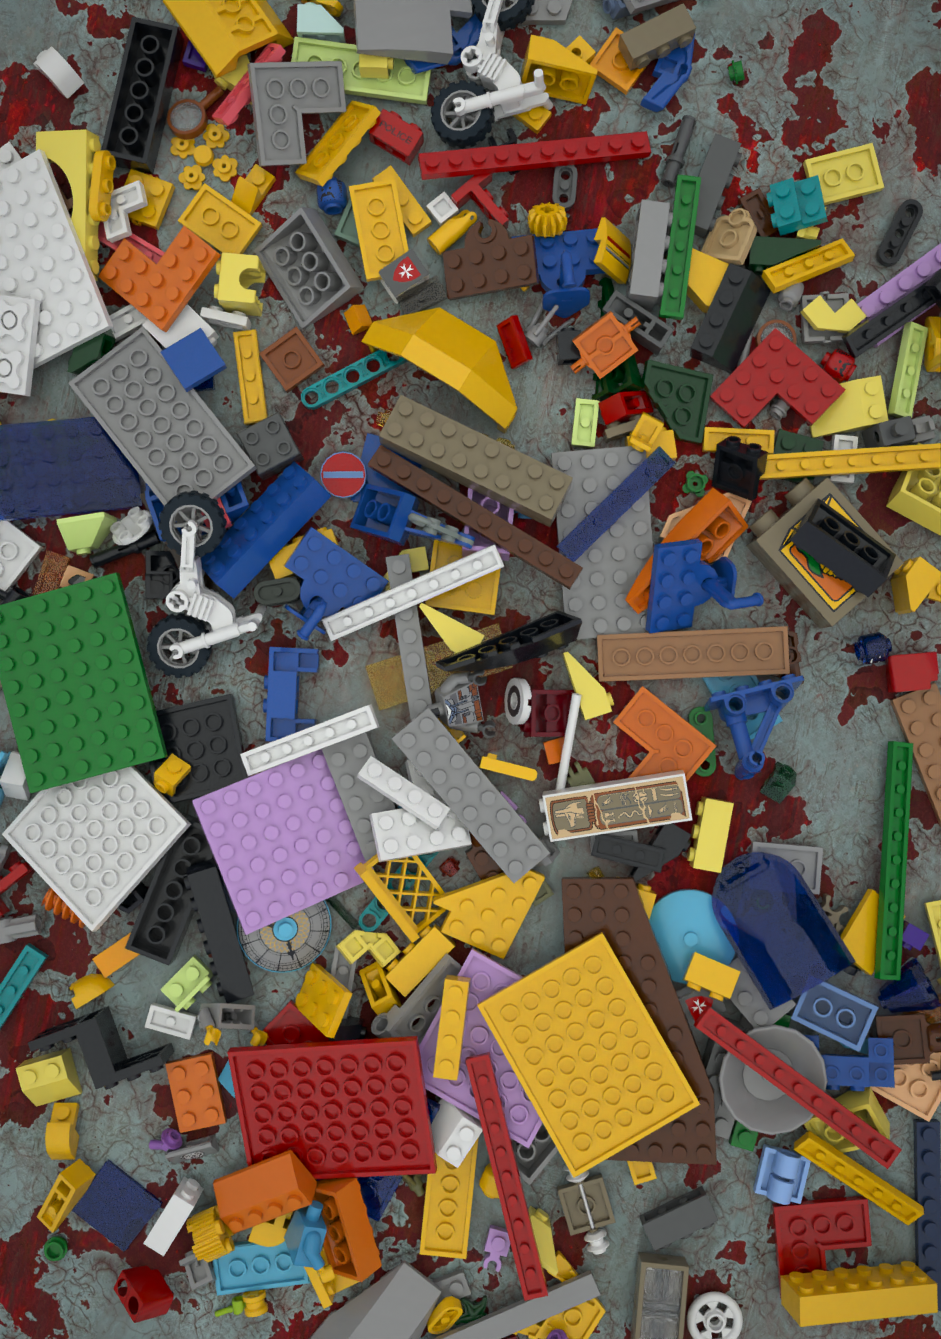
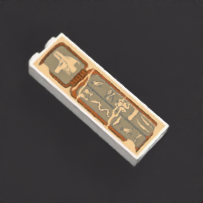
(616, 806)

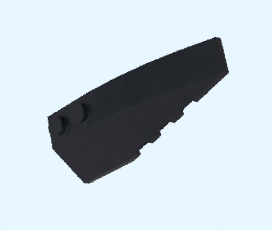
(517, 645)

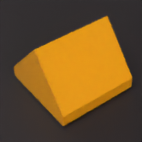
(358, 318)

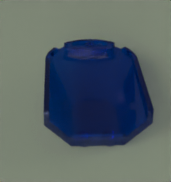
(777, 927)

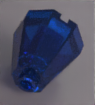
(911, 992)

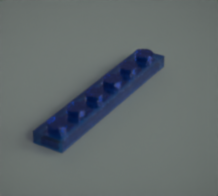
(616, 504)

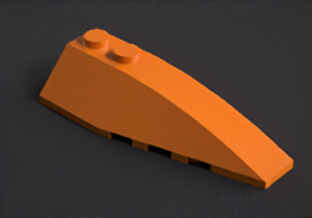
(711, 521)

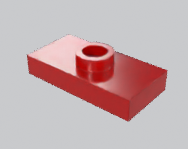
(514, 342)

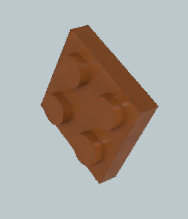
(291, 359)

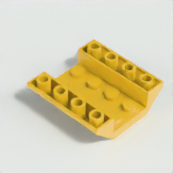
(228, 29)

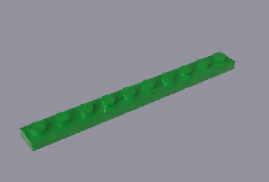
(893, 861)

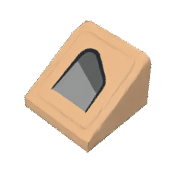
(74, 575)

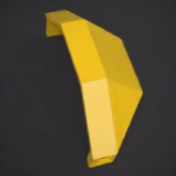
(451, 354)

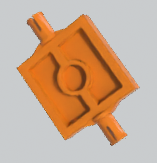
(605, 344)

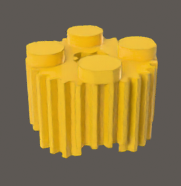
(210, 1235)

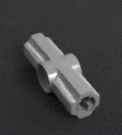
(19, 927)

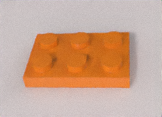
(196, 1092)

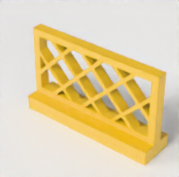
(392, 904)

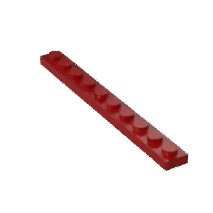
(534, 155)
(797, 1087)
(507, 1176)

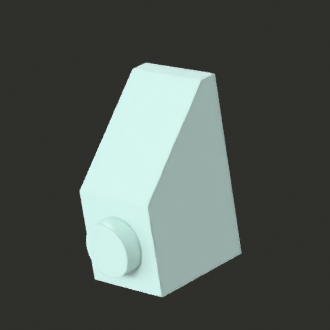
(318, 24)

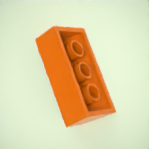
(264, 1191)
(349, 1235)

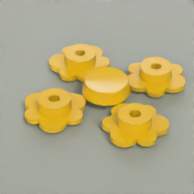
(204, 157)

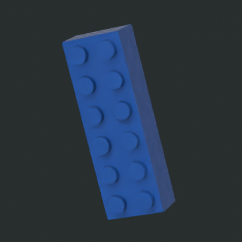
(264, 529)

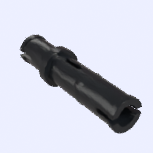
(119, 551)

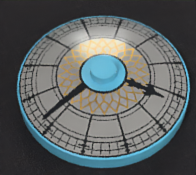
(289, 941)

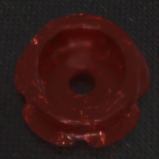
(449, 867)

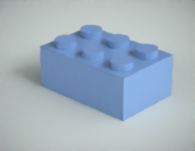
(836, 1014)

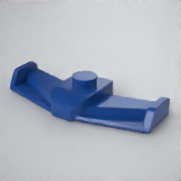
(465, 37)
(671, 74)

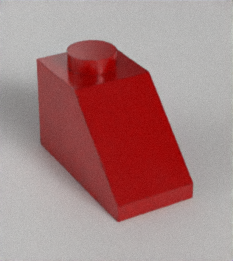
(624, 406)

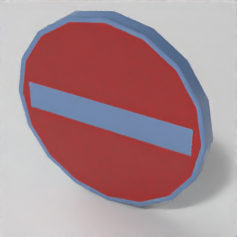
(343, 474)

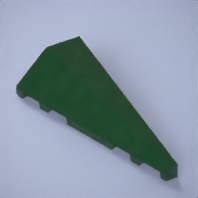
(626, 375)

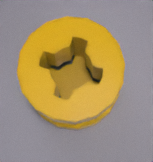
(255, 1303)

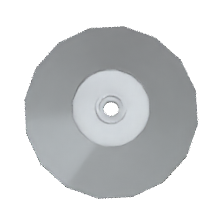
(757, 1101)

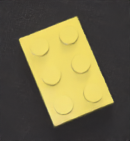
(846, 173)

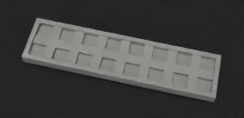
(470, 795)

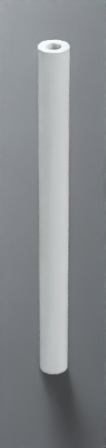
(568, 741)

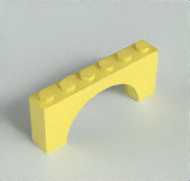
(74, 154)

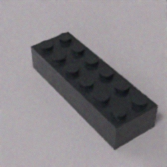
(143, 94)
(167, 904)

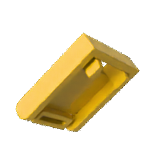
(490, 763)

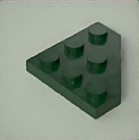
(679, 397)

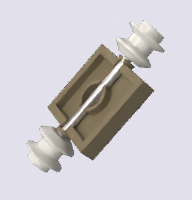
(587, 1208)

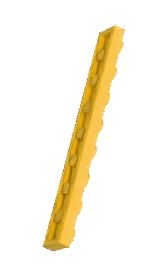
(852, 461)

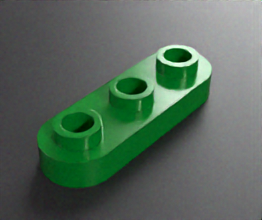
(706, 729)

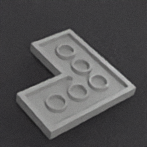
(280, 98)

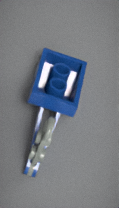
(390, 515)

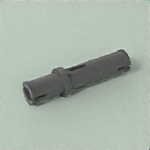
(675, 160)

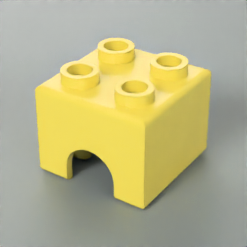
(235, 277)

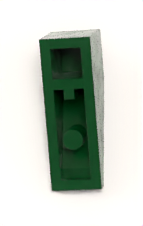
(771, 251)

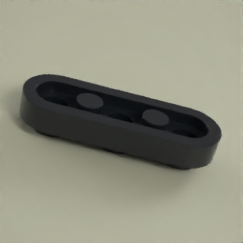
(905, 226)

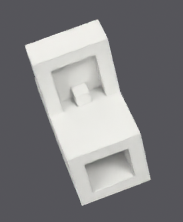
(58, 72)

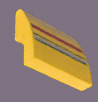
(613, 251)

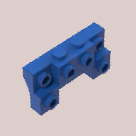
(283, 690)
(860, 1070)

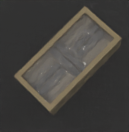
(659, 1297)

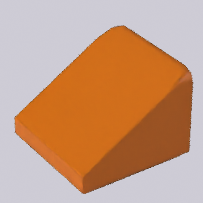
(553, 750)

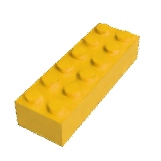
(858, 1294)

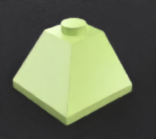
(85, 531)

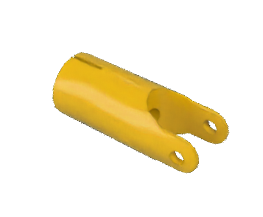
(451, 231)

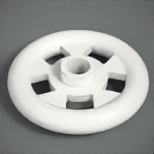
(711, 1299)

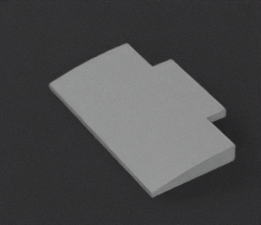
(408, 28)

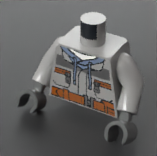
(460, 704)

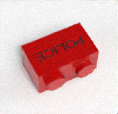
(396, 136)

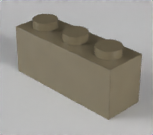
(657, 37)

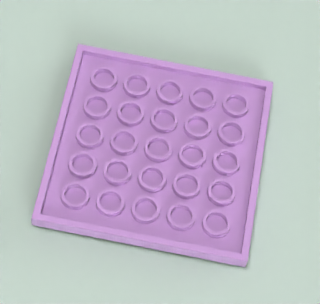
(281, 840)
(486, 979)

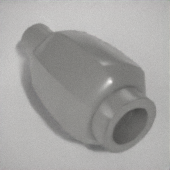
(790, 296)

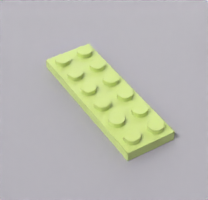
(400, 86)

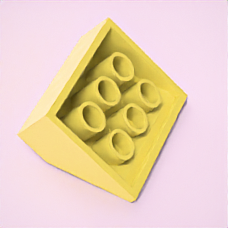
(919, 497)

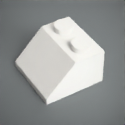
(454, 1132)

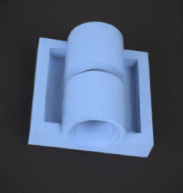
(781, 1175)

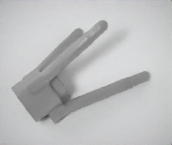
(537, 333)

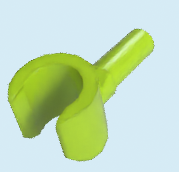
(237, 1307)

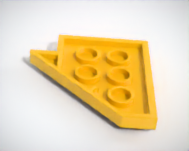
(489, 910)

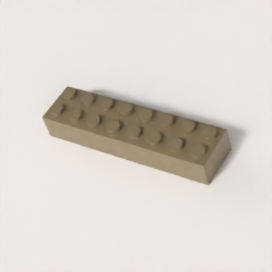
(475, 460)

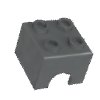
(270, 446)

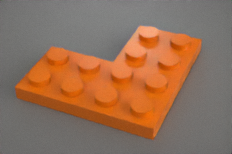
(160, 288)
(665, 734)

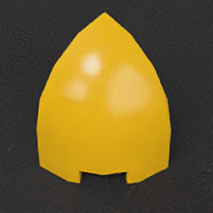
(89, 988)

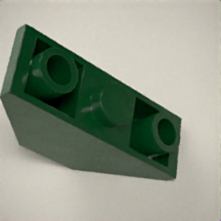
(90, 352)

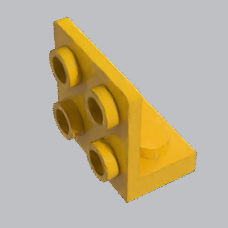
(327, 1290)

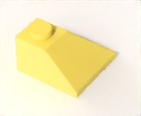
(544, 1239)

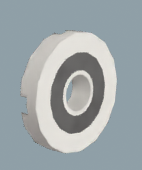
(516, 701)

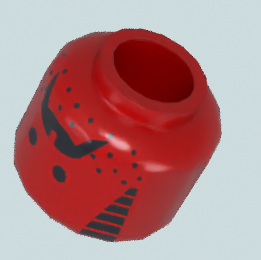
(839, 365)

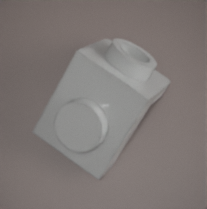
(198, 1272)

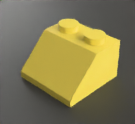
(49, 1077)

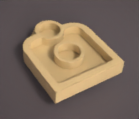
(731, 237)

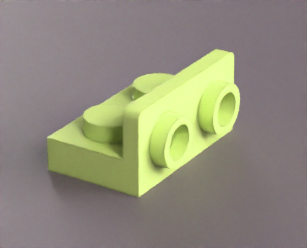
(187, 982)

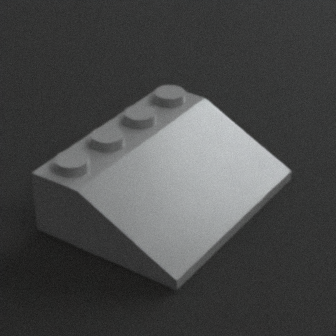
(308, 267)

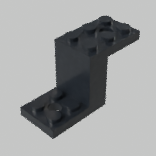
(102, 1048)

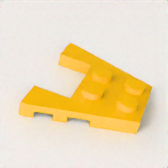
(575, 1322)

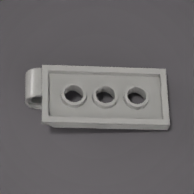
(399, 1020)

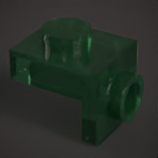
(779, 782)

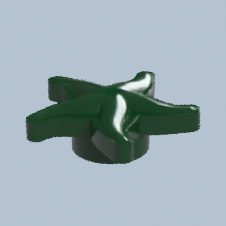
(473, 1310)

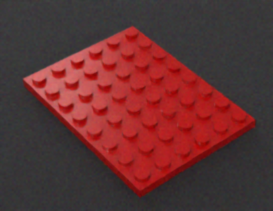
(336, 1106)

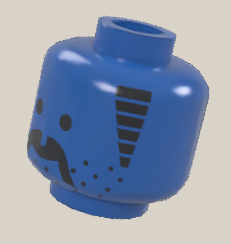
(332, 196)

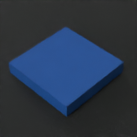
(193, 359)

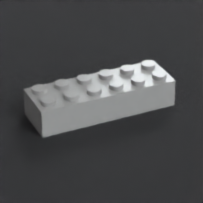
(359, 799)

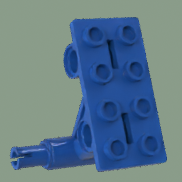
(749, 702)

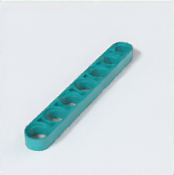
(344, 385)
(381, 913)

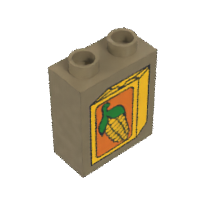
(810, 584)

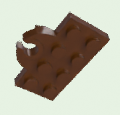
(490, 263)

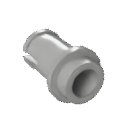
(779, 409)

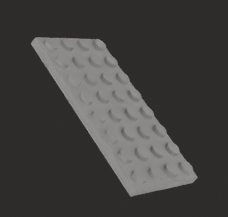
(159, 425)
(618, 554)

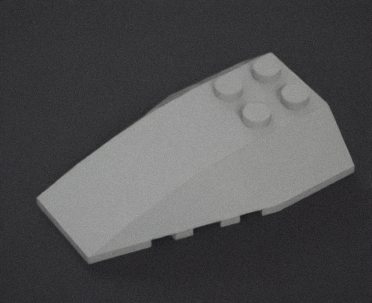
(389, 1309)

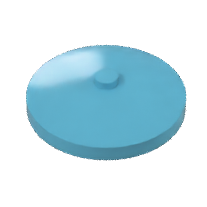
(686, 925)

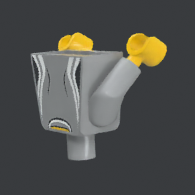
(229, 1016)

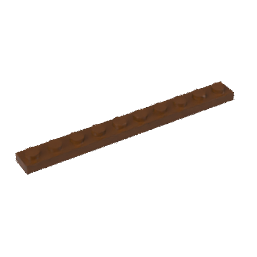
(475, 517)

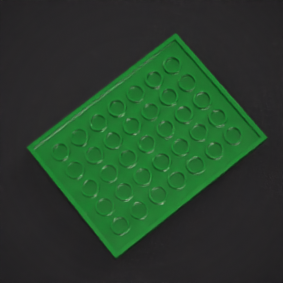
(76, 684)

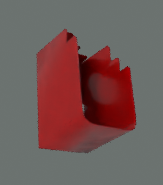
(911, 671)
(147, 1297)

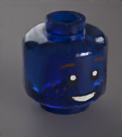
(872, 648)

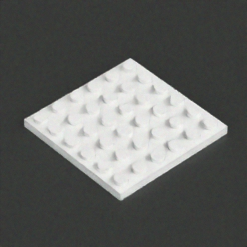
(96, 839)

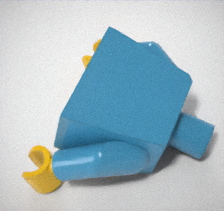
(306, 1238)

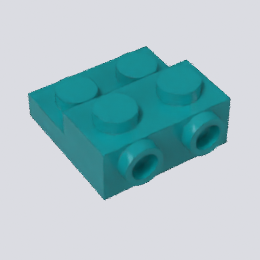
(796, 204)

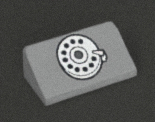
(193, 1149)

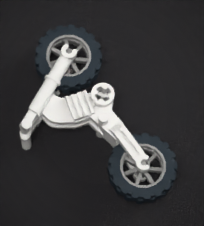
(473, 105)
(191, 591)

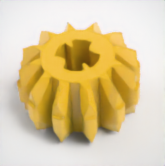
(547, 220)

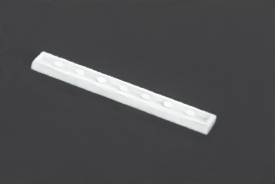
(413, 592)

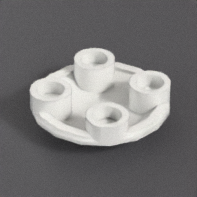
(131, 527)

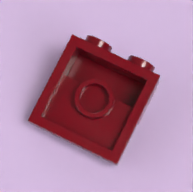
(548, 713)

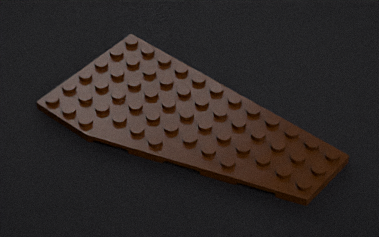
(618, 912)

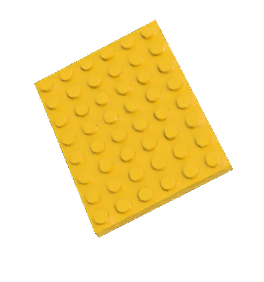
(588, 1054)

